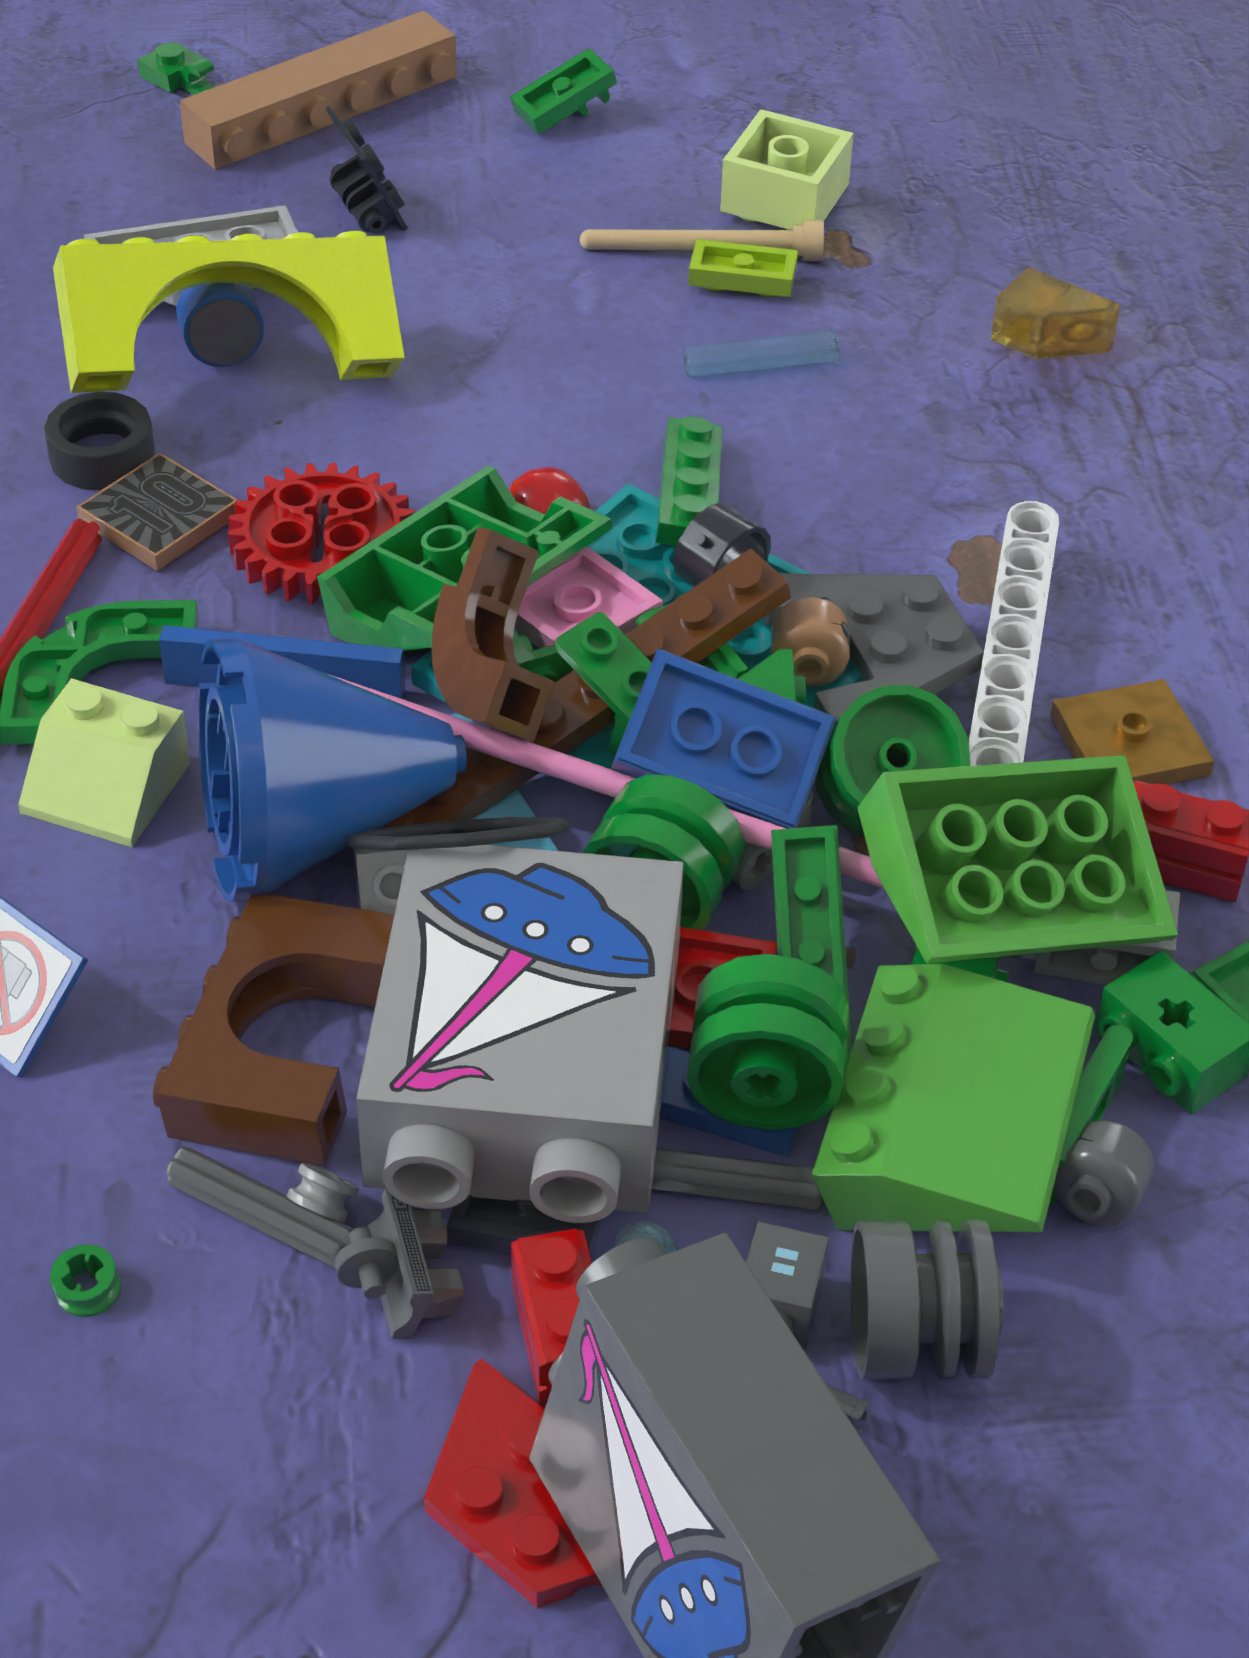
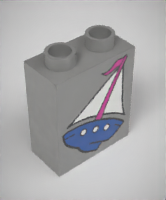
(522, 1030)

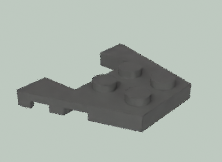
(899, 632)

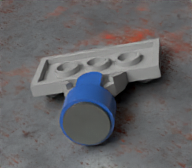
(216, 319)

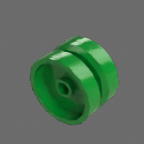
(886, 733)
(675, 822)
(768, 1042)

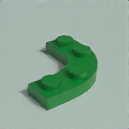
(86, 643)

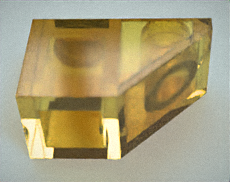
(1053, 318)

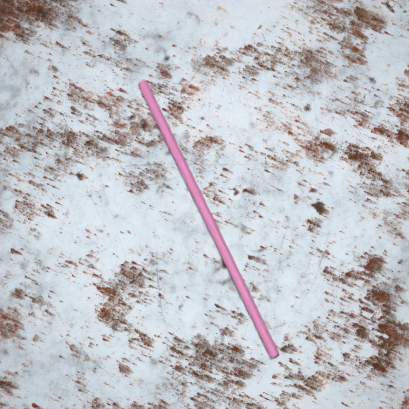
(604, 780)

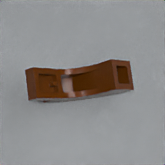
(475, 639)

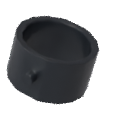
(715, 540)

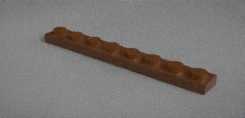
(574, 713)

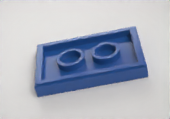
(725, 737)

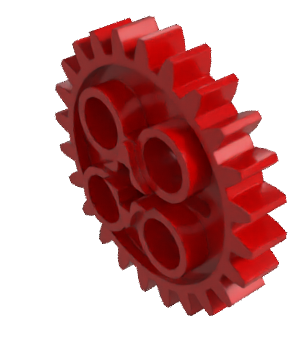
(281, 526)

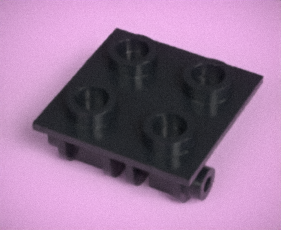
(360, 183)

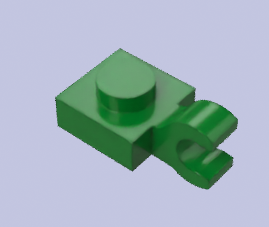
(176, 67)

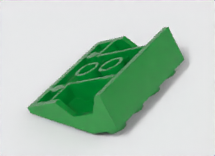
(393, 584)

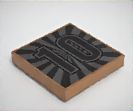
(158, 511)

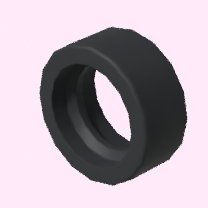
(93, 415)

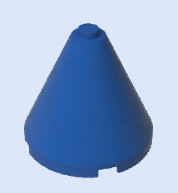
(305, 764)

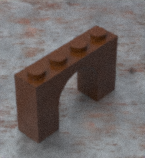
(254, 1101)

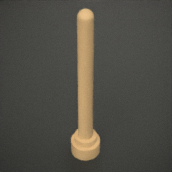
(805, 238)

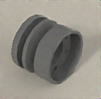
(924, 1299)

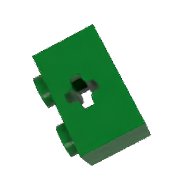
(1180, 1031)

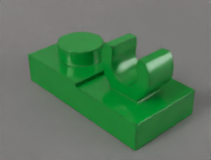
(564, 91)

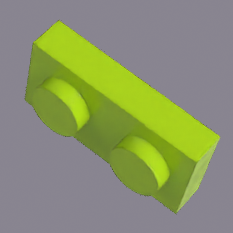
(743, 268)

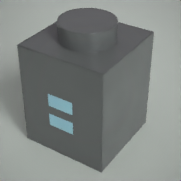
(791, 1272)

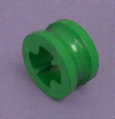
(80, 1260)

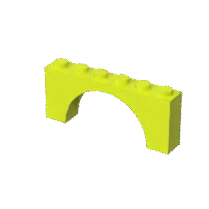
(332, 281)

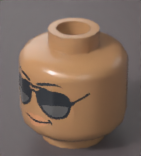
(817, 636)

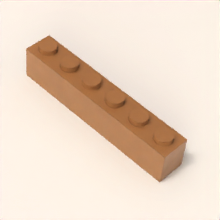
(293, 95)

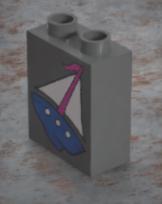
(720, 1469)

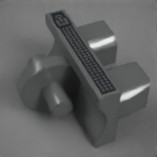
(391, 1264)

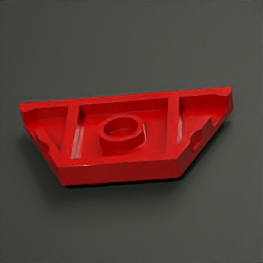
(495, 1498)

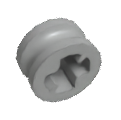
(323, 1192)

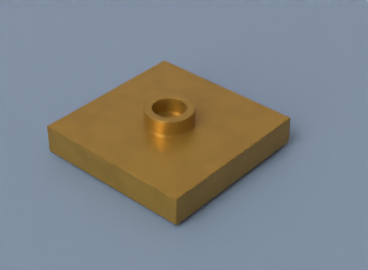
(1139, 723)

